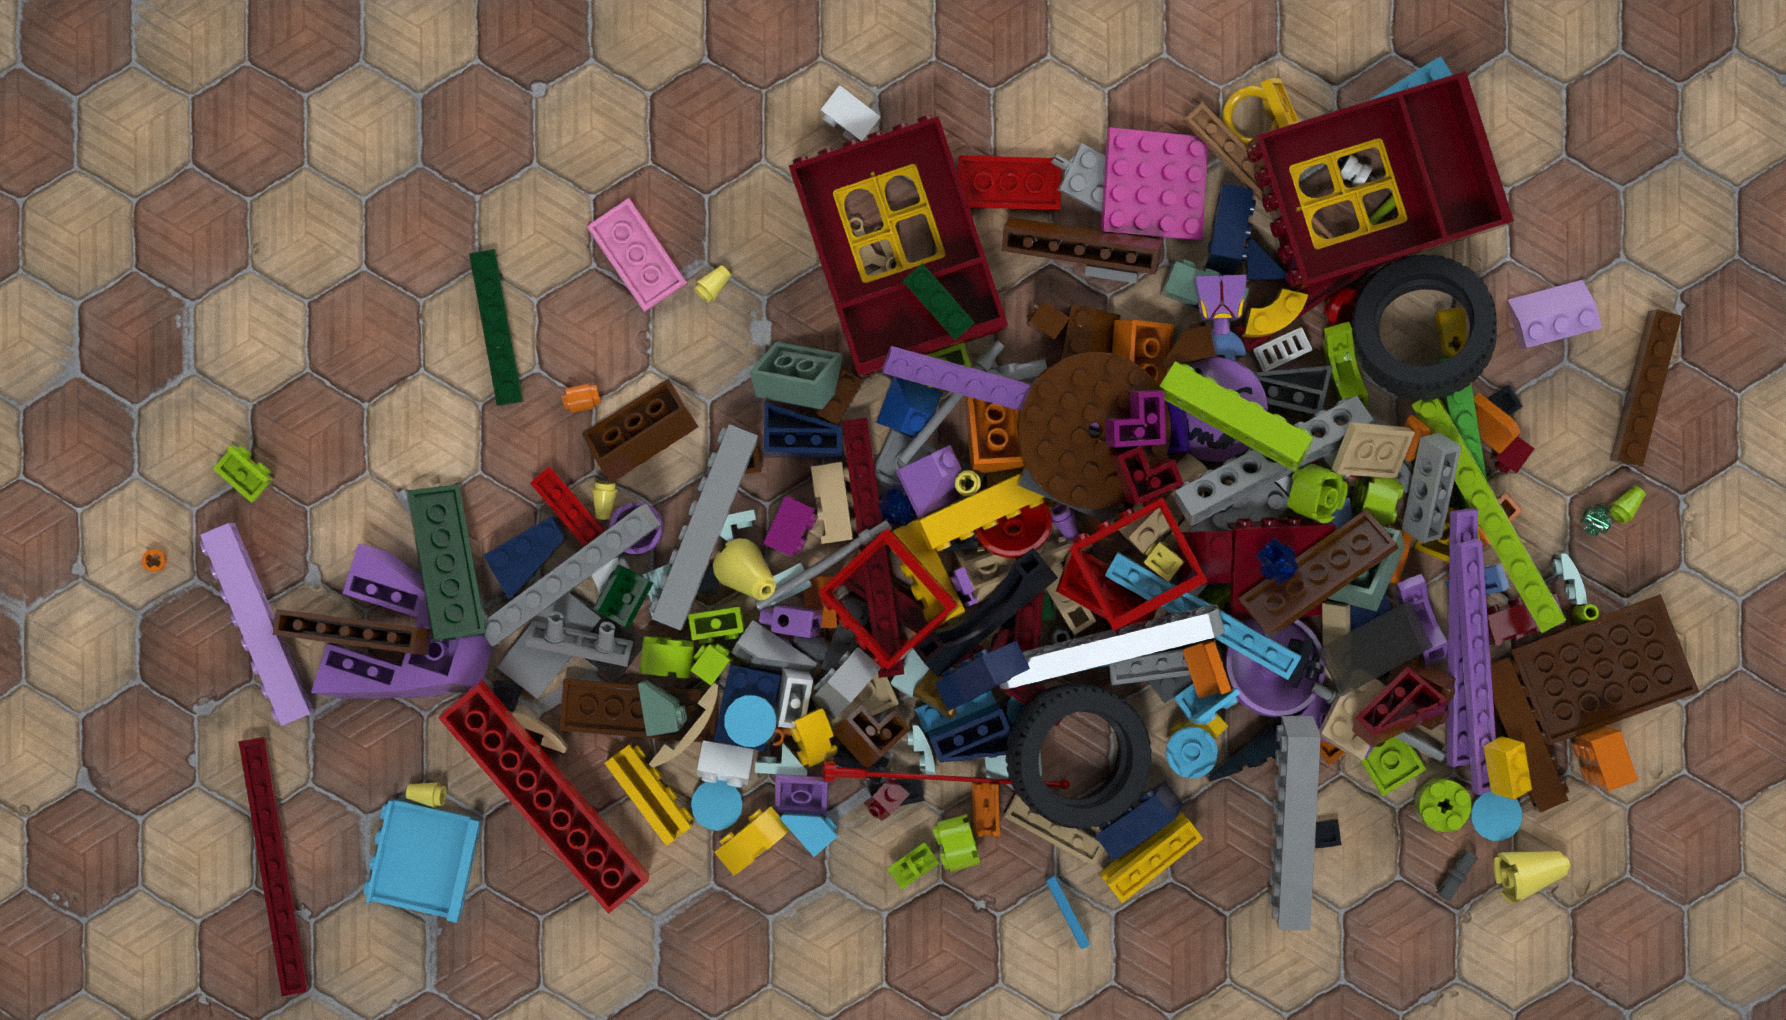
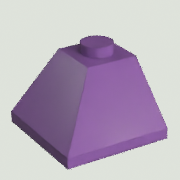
(931, 481)

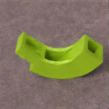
(1345, 373)

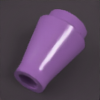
(1065, 521)

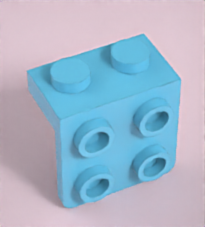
(1204, 709)

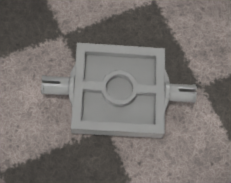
(1083, 176)

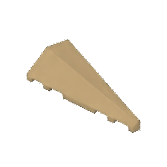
(989, 570)

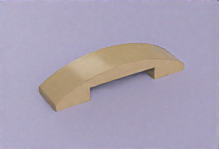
(550, 738)
(668, 752)

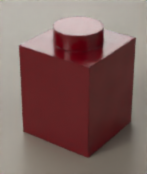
(1513, 456)

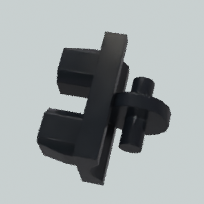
(1313, 666)

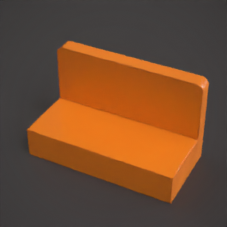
(1494, 425)
(812, 600)
(1206, 669)

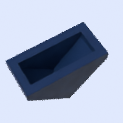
(1260, 265)

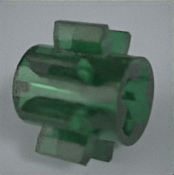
(1596, 520)

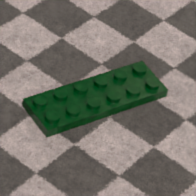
(446, 563)

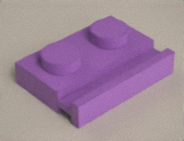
(962, 585)

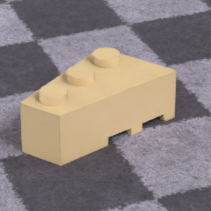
(833, 502)

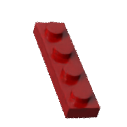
(567, 506)

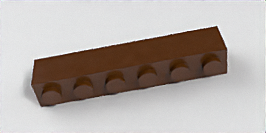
(1082, 245)
(1645, 388)
(352, 632)
(1519, 723)

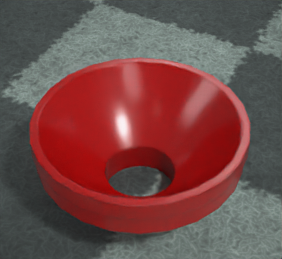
(1340, 306)

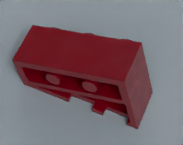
(1511, 621)
(1398, 708)

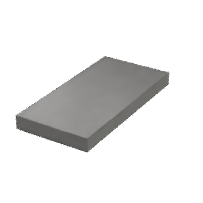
(888, 460)
(536, 667)

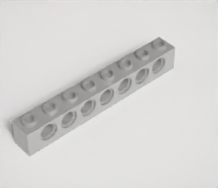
(1267, 472)

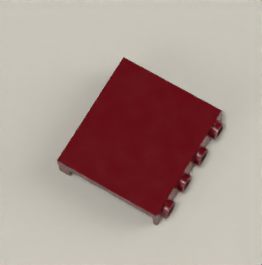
(1253, 536)

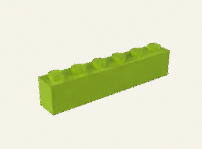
(1236, 416)

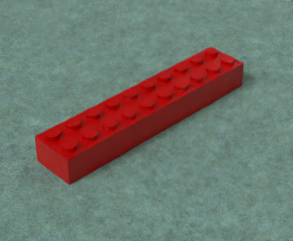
(544, 796)

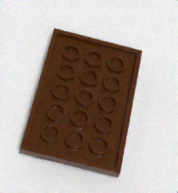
(1605, 670)

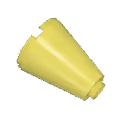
(744, 569)
(1528, 872)

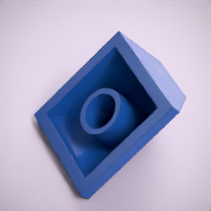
(908, 406)

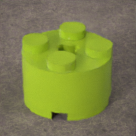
(1317, 492)
(1378, 496)
(666, 657)
(1449, 817)
(957, 843)

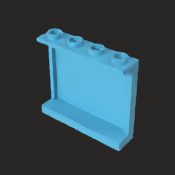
(423, 859)

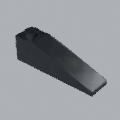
(1251, 753)

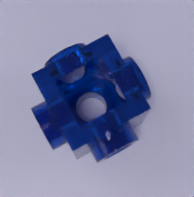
(897, 506)
(1277, 561)

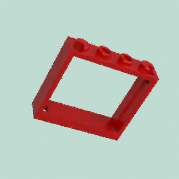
(1106, 529)
(847, 619)

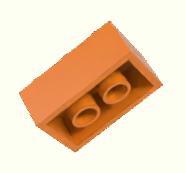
(992, 437)
(1604, 758)

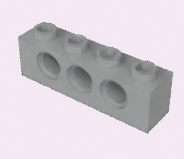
(1431, 487)

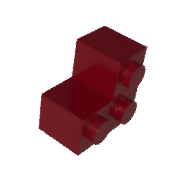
(1143, 480)

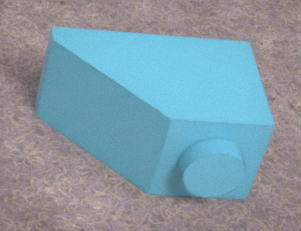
(811, 830)

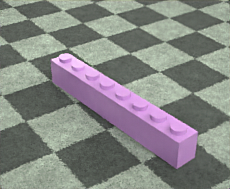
(256, 621)

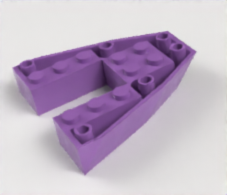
(354, 674)

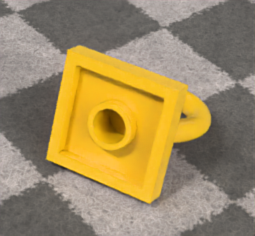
(1274, 101)

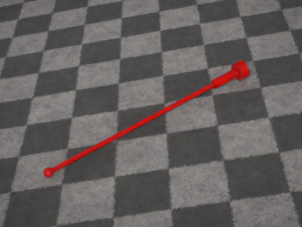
(830, 771)

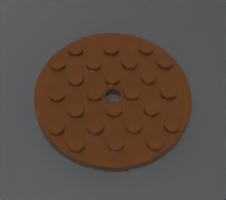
(1057, 420)

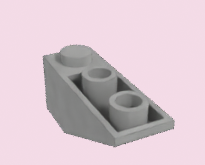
(767, 651)

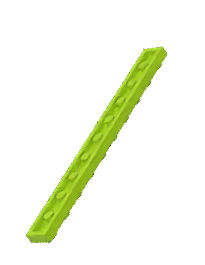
(1494, 521)

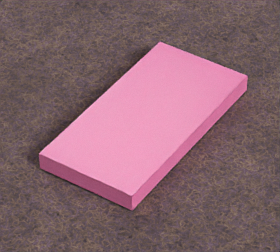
(636, 255)

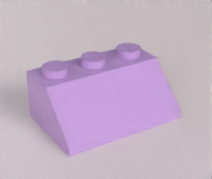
(1553, 314)

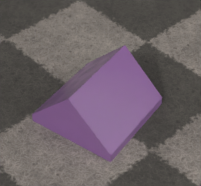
(801, 794)

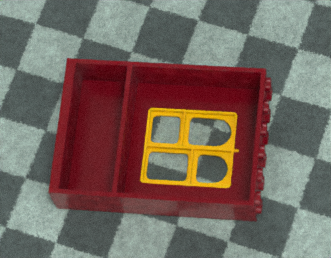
(1432, 163)
(880, 307)

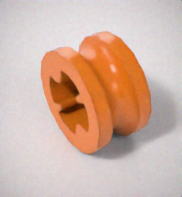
(153, 552)

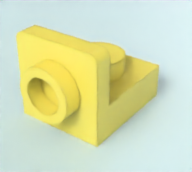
(1163, 560)

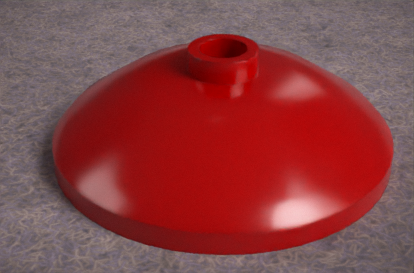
(1033, 531)

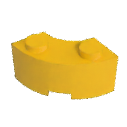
(1276, 316)
(813, 735)
(758, 835)

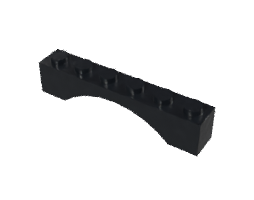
(949, 644)

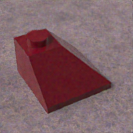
(1212, 553)

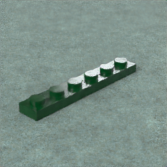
(496, 327)

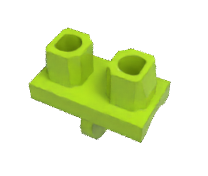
(913, 865)

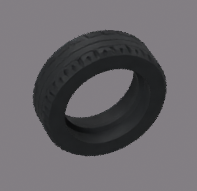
(1415, 274)
(1126, 777)

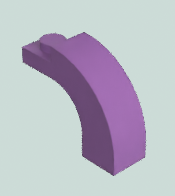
(1415, 591)

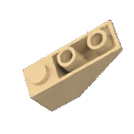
(1074, 614)

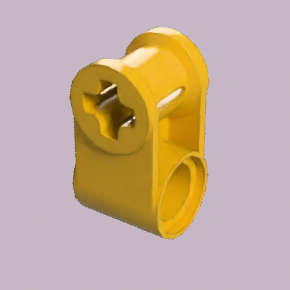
(1451, 325)

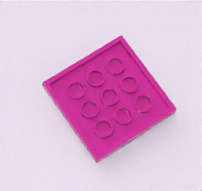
(1154, 184)

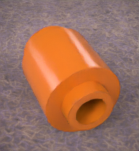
(581, 398)

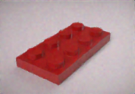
(1010, 182)
(1076, 588)

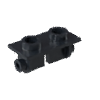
(846, 759)

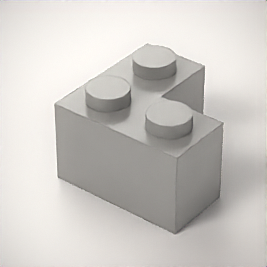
(842, 686)

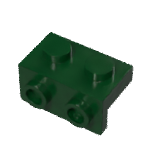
(623, 596)

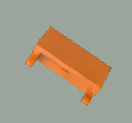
(985, 809)

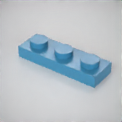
(932, 718)

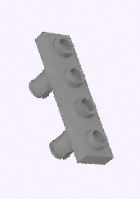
(579, 643)

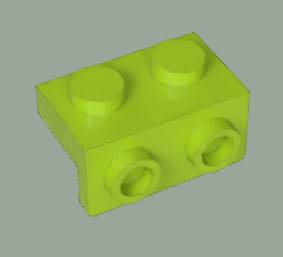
(243, 473)

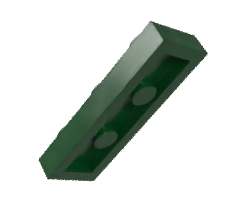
(938, 302)

